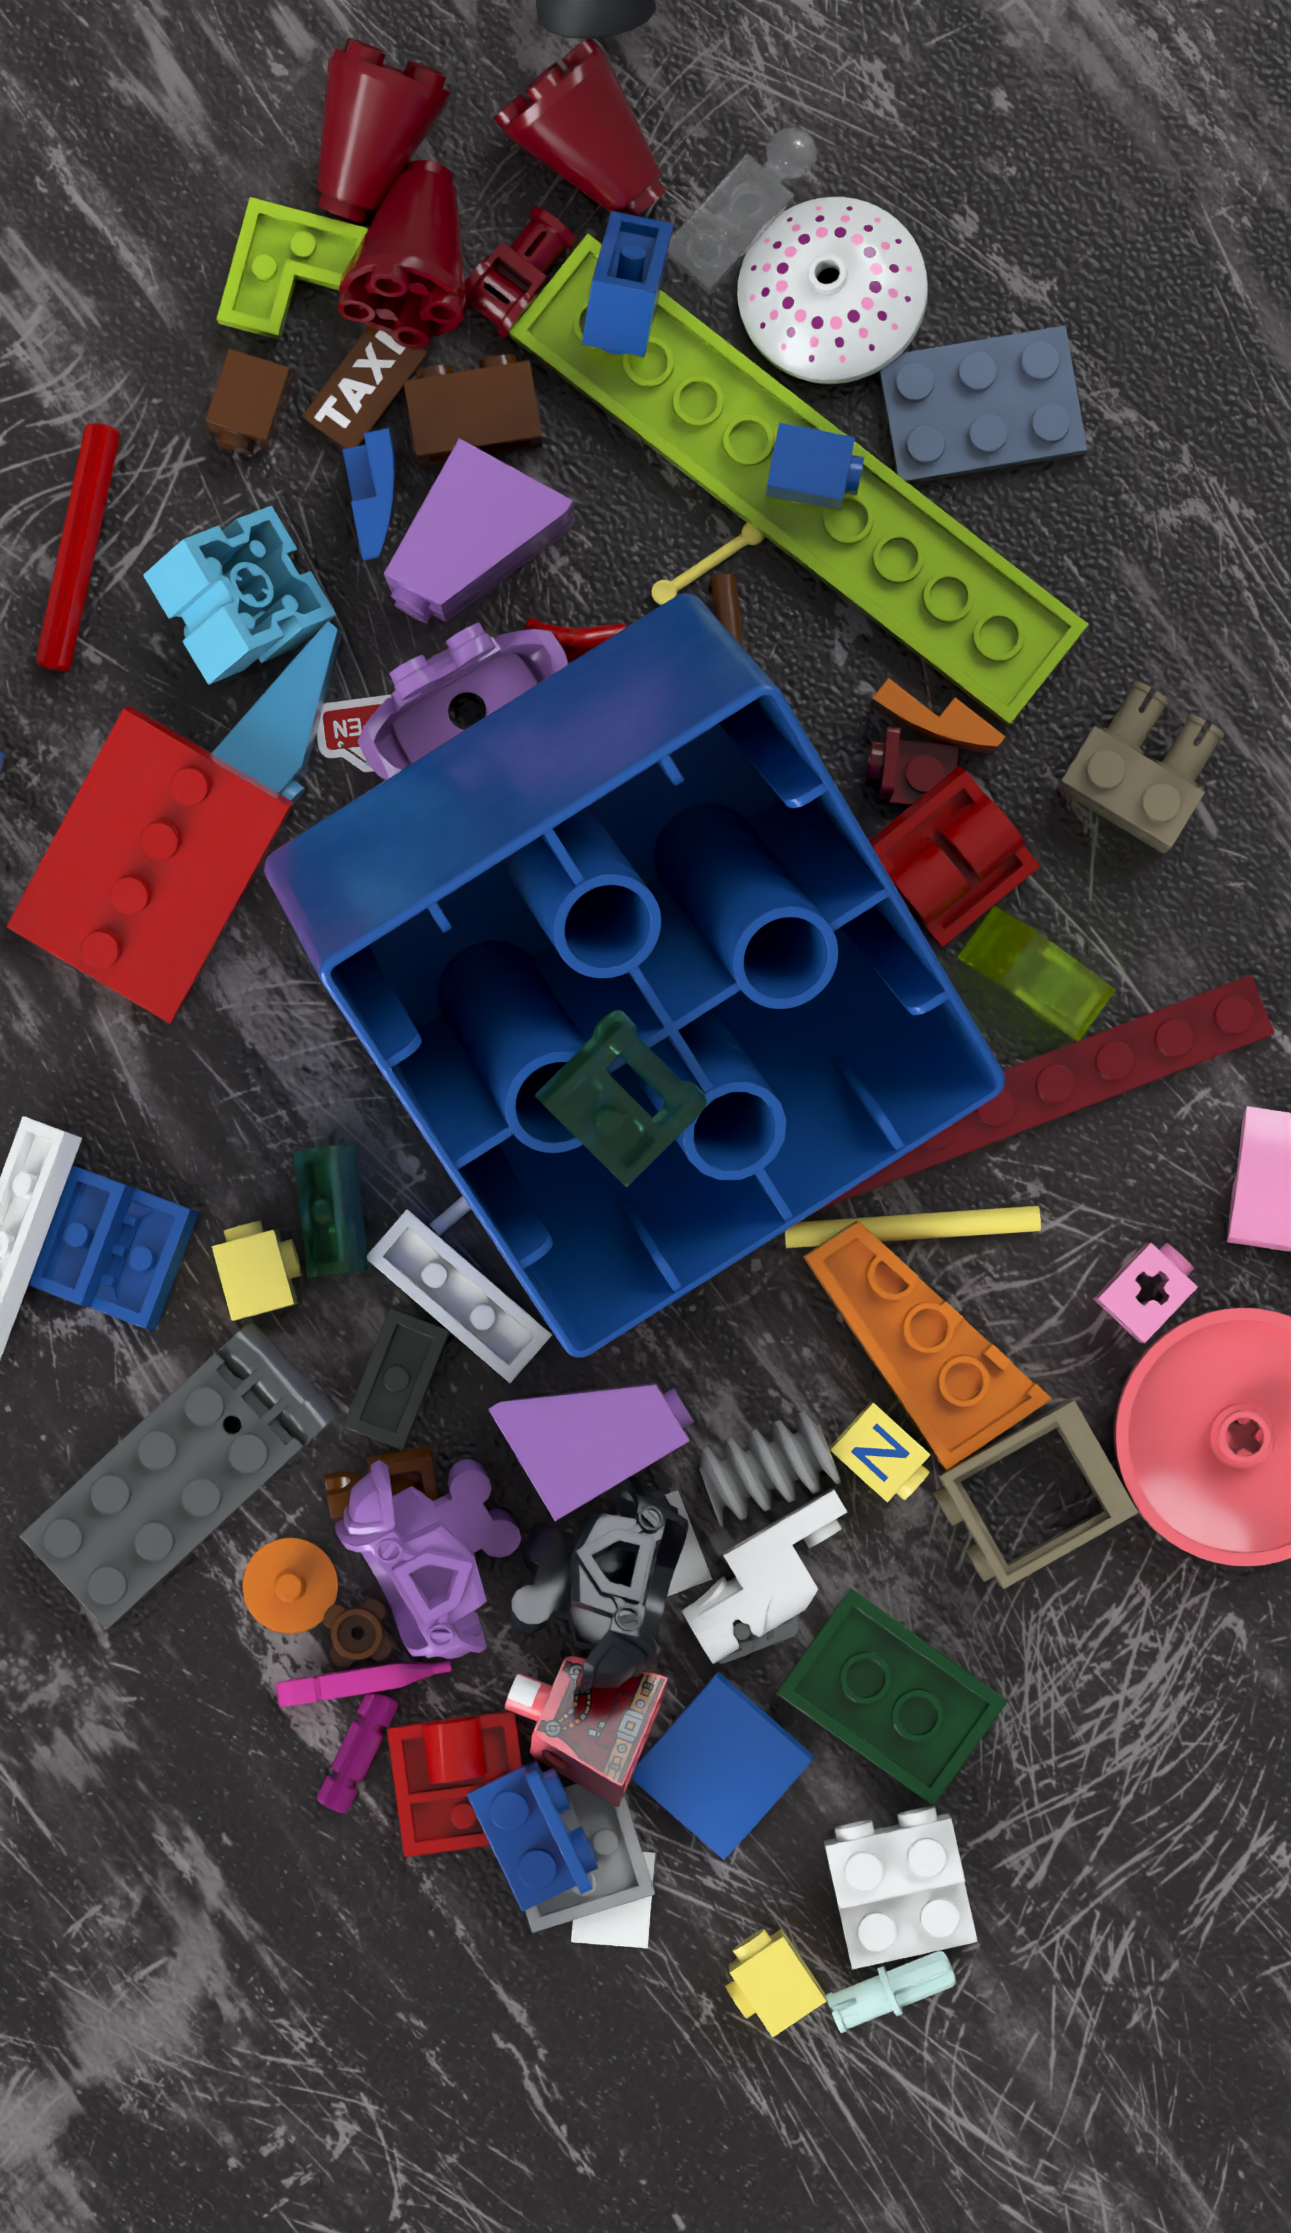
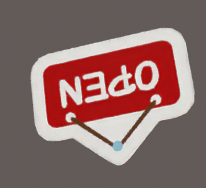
(341, 727)

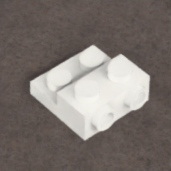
(900, 1887)

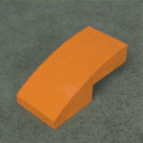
(955, 726)

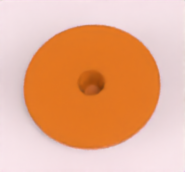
(290, 1585)

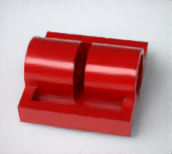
(953, 856)

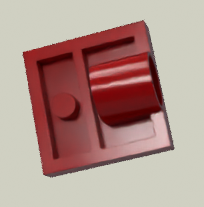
(438, 1766)

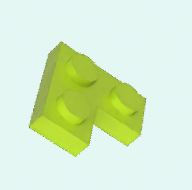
(273, 252)

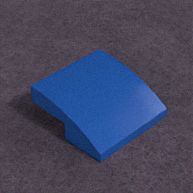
(113, 1248)
(721, 1765)

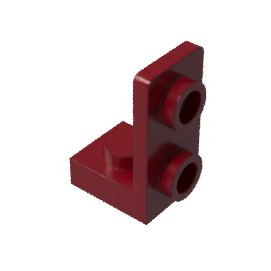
(907, 768)

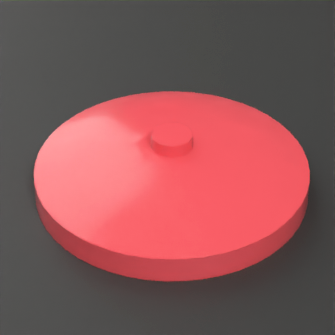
(1210, 1436)

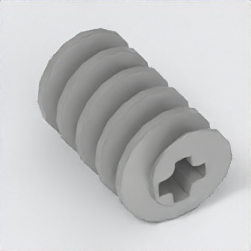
(767, 1467)

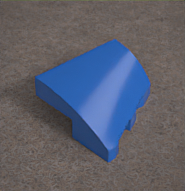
(371, 482)

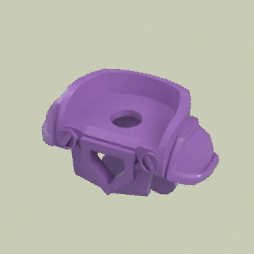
(475, 663)
(427, 1554)

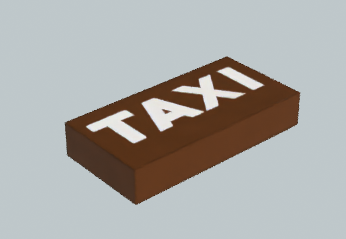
(363, 388)

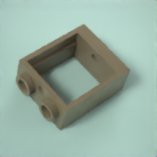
(1091, 1461)

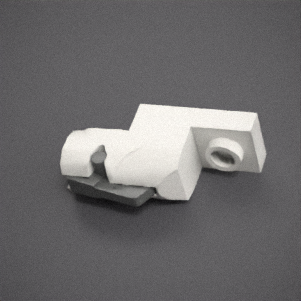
(769, 1584)

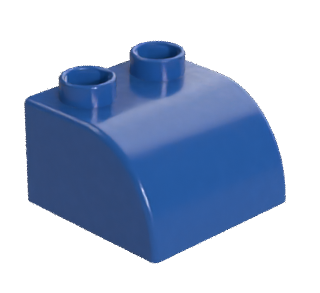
(659, 853)

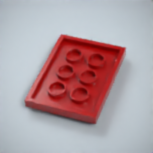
(150, 864)

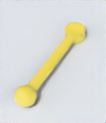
(666, 590)

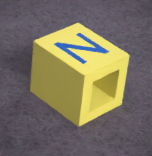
(882, 1454)

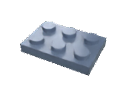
(982, 405)

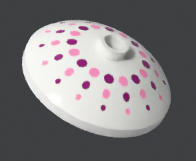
(838, 327)

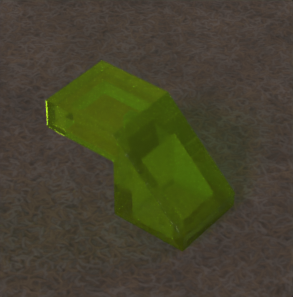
(1036, 973)

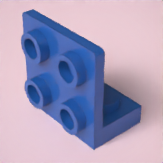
(531, 1836)

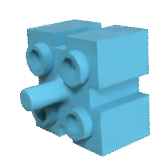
(239, 594)

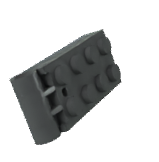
(179, 1475)

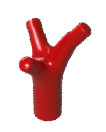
(577, 640)

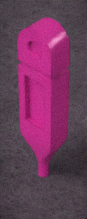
(355, 1681)

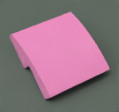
(1263, 1182)

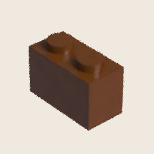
(482, 406)

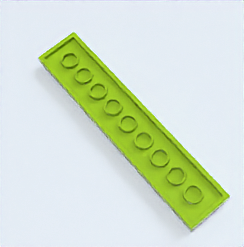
(881, 552)

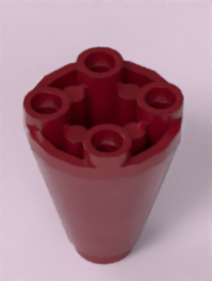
(372, 125)
(586, 131)
(410, 261)

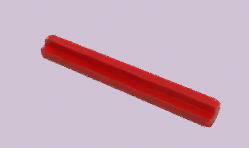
(77, 547)

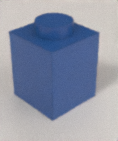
(813, 467)

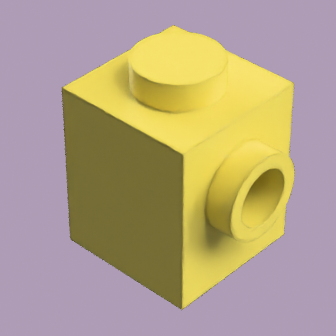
(256, 1270)
(772, 1981)

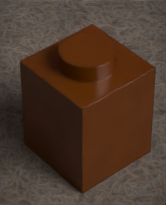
(249, 402)

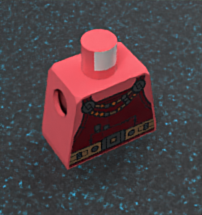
(592, 1733)

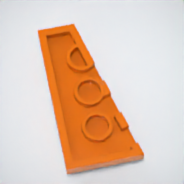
(932, 1359)

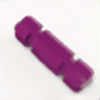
(357, 1751)

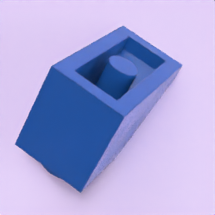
(627, 284)

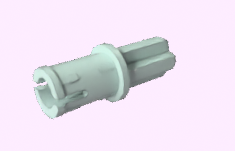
(891, 1990)

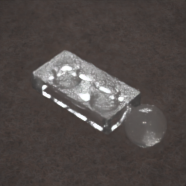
(741, 209)

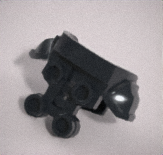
(608, 1585)

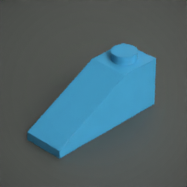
(281, 727)

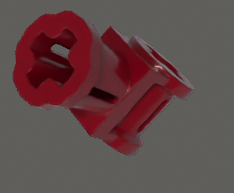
(517, 271)

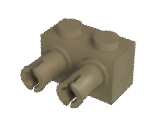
(1132, 790)

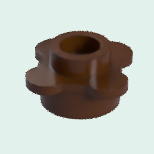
(345, 1646)

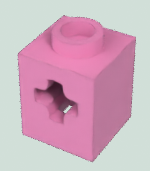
(1120, 1293)

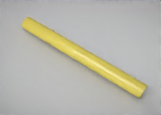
(921, 1225)

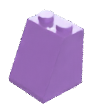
(473, 534)
(591, 1438)

